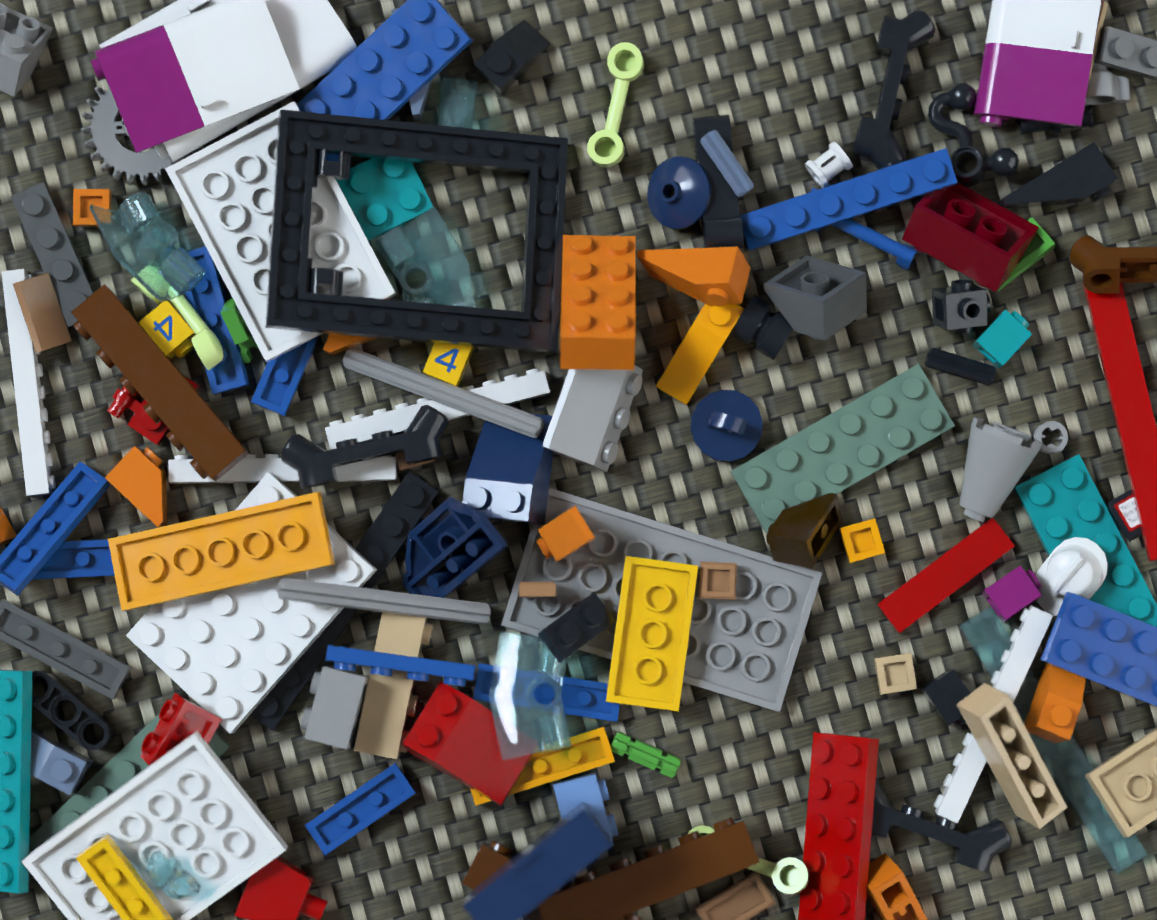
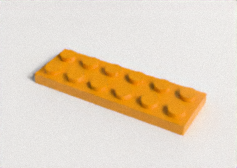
(221, 551)

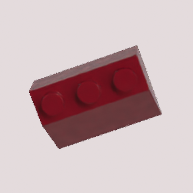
(970, 234)

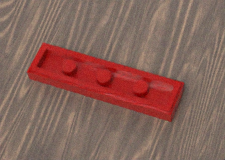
(945, 575)

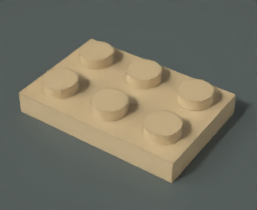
(1129, 785)

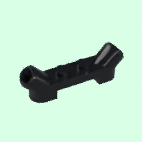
(895, 40)
(317, 465)
(972, 848)

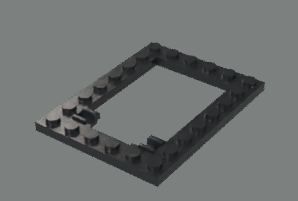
(293, 282)

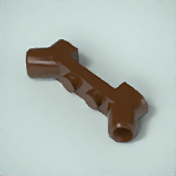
(1109, 266)

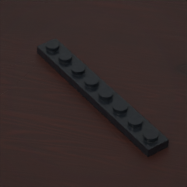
(378, 548)

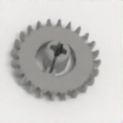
(105, 133)

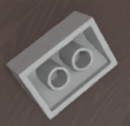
(592, 415)

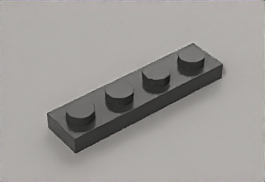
(53, 248)
(61, 650)

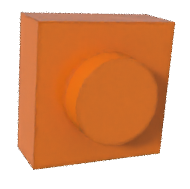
(83, 199)

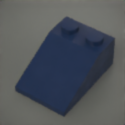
(509, 475)

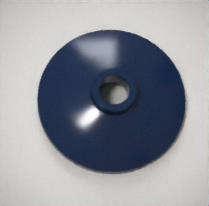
(690, 195)

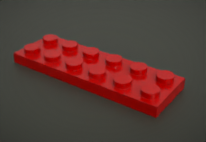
(838, 827)

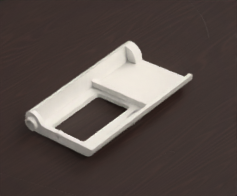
(309, 34)

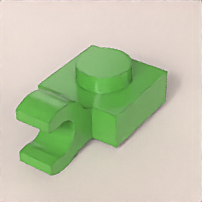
(238, 329)

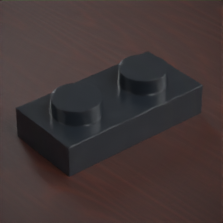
(576, 627)

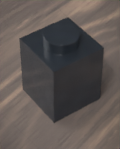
(945, 694)

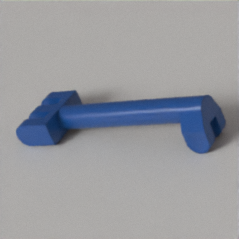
(903, 253)

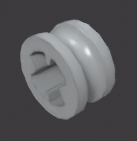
(1051, 426)

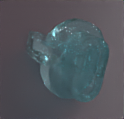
(170, 877)

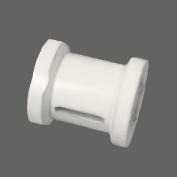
(828, 165)

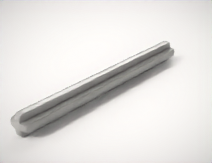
(443, 392)
(383, 601)

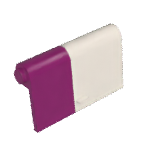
(1037, 61)
(195, 71)

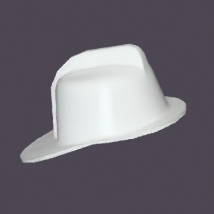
(1072, 567)

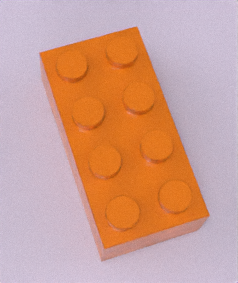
(598, 302)

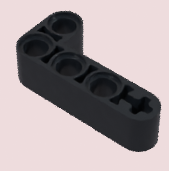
(721, 220)

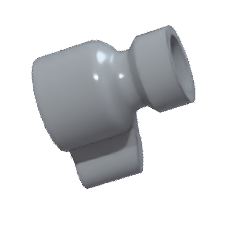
(1106, 87)

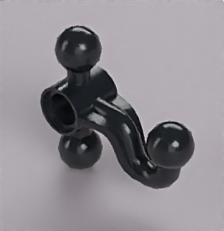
(962, 98)

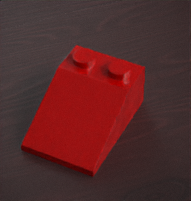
(462, 742)

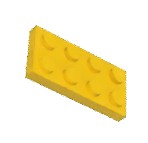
(652, 633)

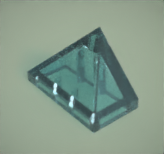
(457, 103)

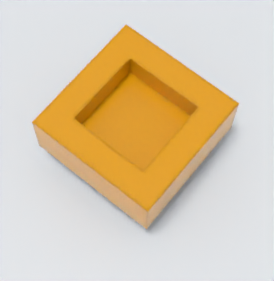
(862, 540)

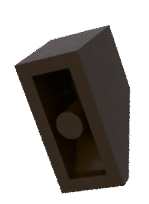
(804, 531)

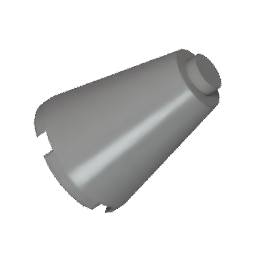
(993, 466)

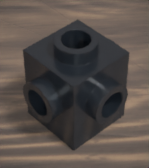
(960, 306)

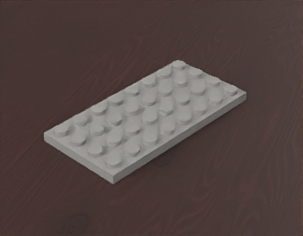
(733, 645)

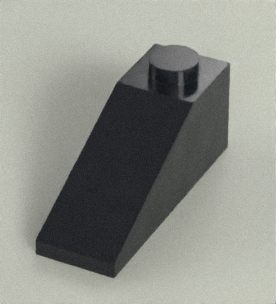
(1069, 182)

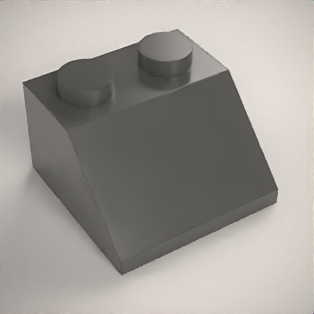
(818, 296)

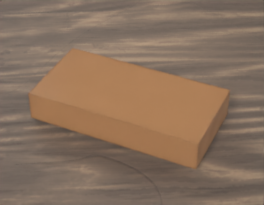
(42, 312)
(738, 901)

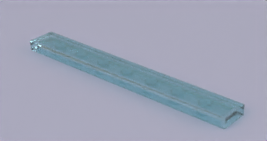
(1064, 758)

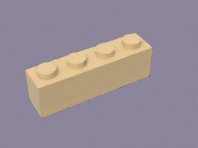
(390, 698)
(1012, 755)

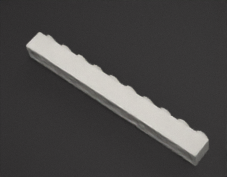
(508, 392)
(28, 393)
(254, 470)
(1008, 680)

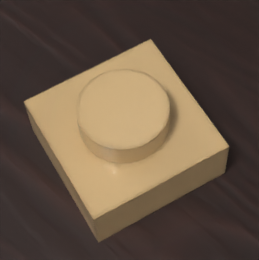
(895, 673)

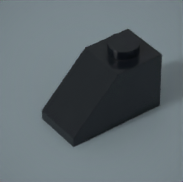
(510, 56)

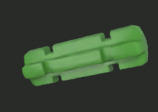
(645, 754)

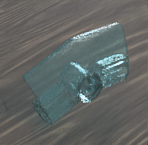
(148, 247)
(431, 249)
(519, 720)

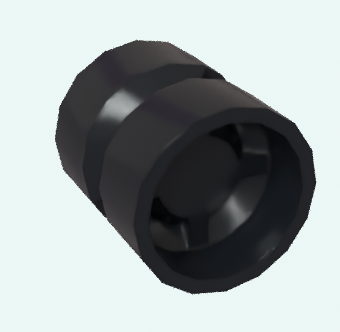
(762, 327)

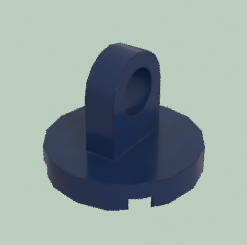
(726, 425)

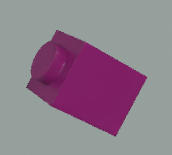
(1013, 593)

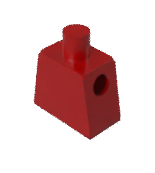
(280, 893)

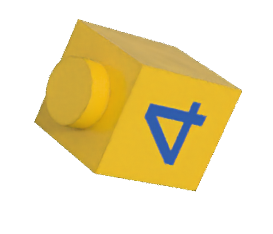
(168, 330)
(448, 362)

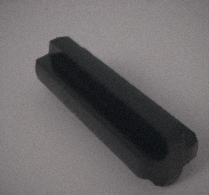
(960, 366)

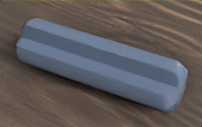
(727, 163)

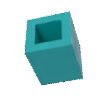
(1003, 338)

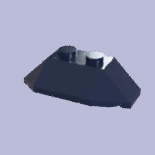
(449, 549)

